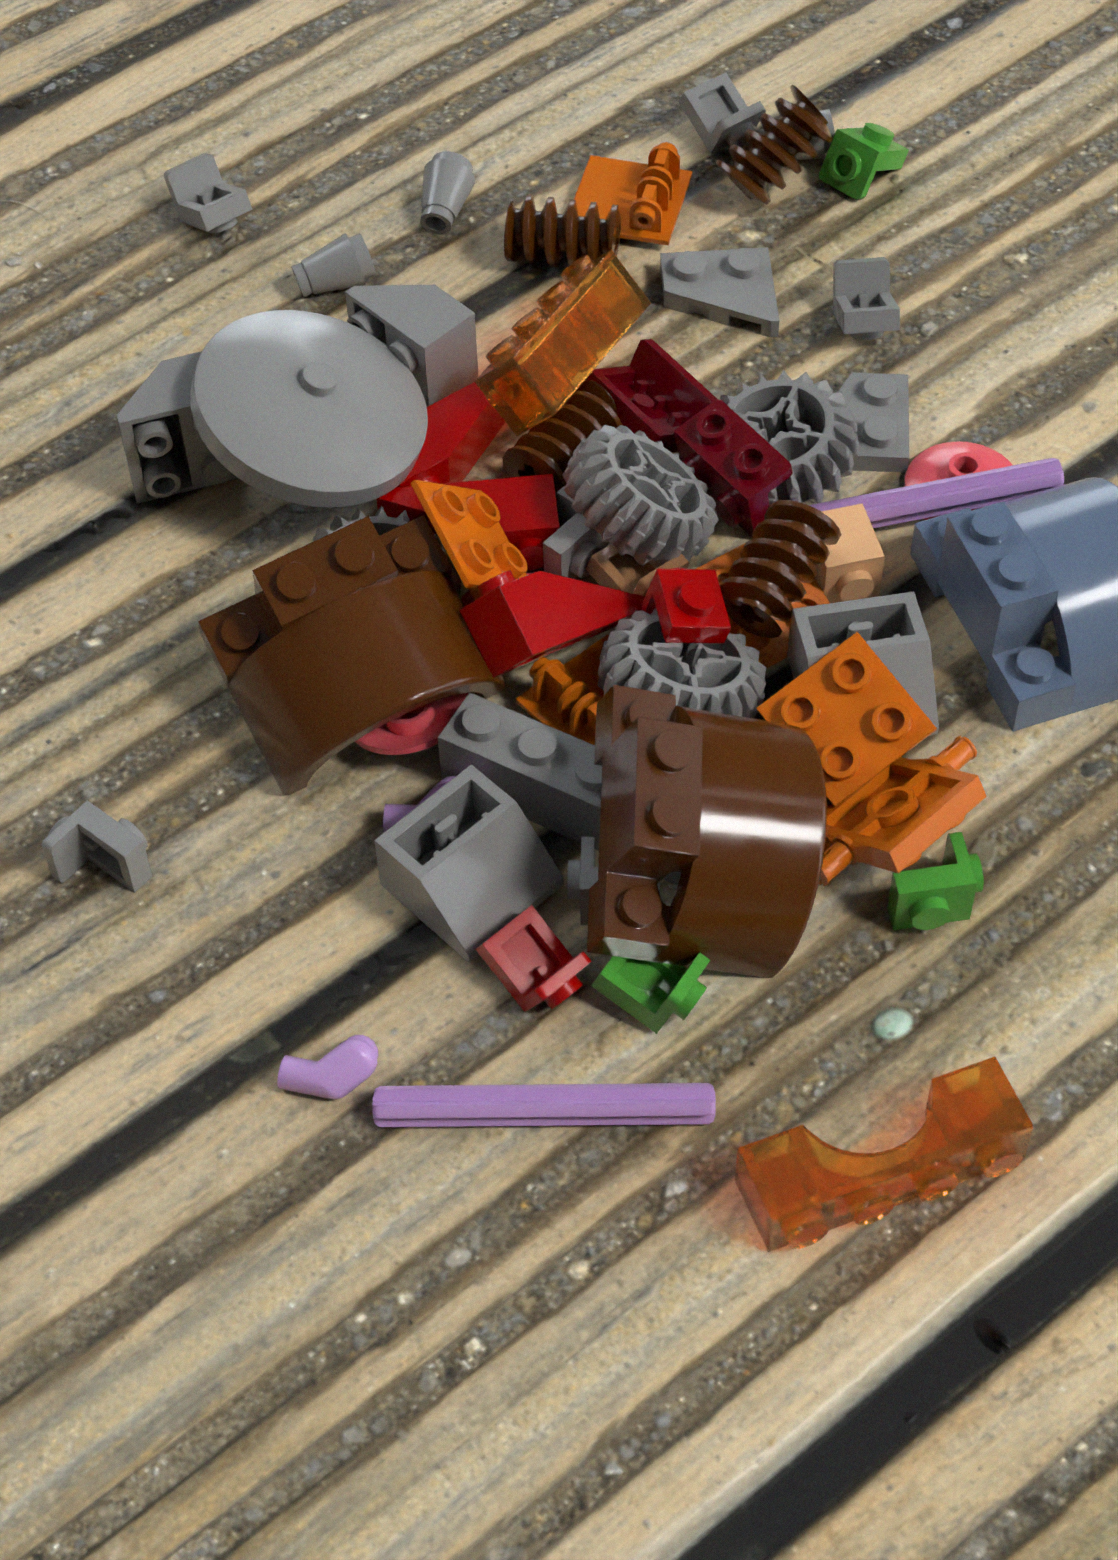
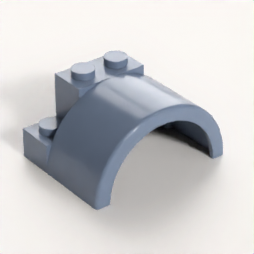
(1026, 566)

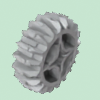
(784, 416)
(639, 496)
(701, 675)

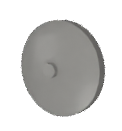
(308, 408)

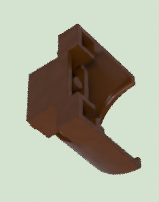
(344, 643)
(725, 806)

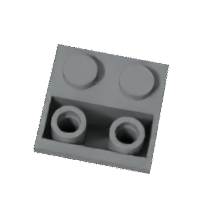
(423, 329)
(161, 436)
(887, 624)
(466, 862)

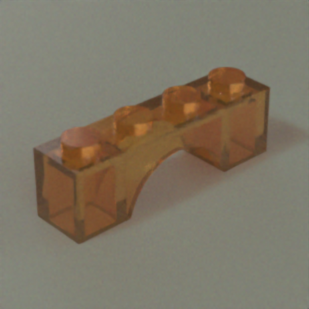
(807, 1187)

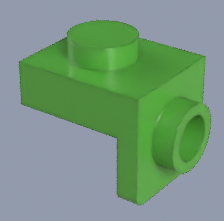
(856, 157)
(939, 893)
(652, 989)

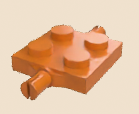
(901, 811)

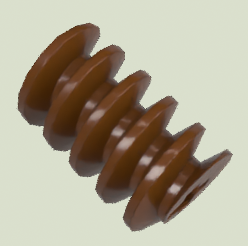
(777, 147)
(559, 233)
(553, 441)
(776, 565)

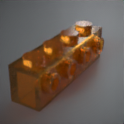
(561, 341)

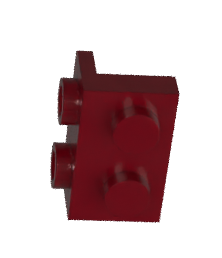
(653, 393)
(732, 462)

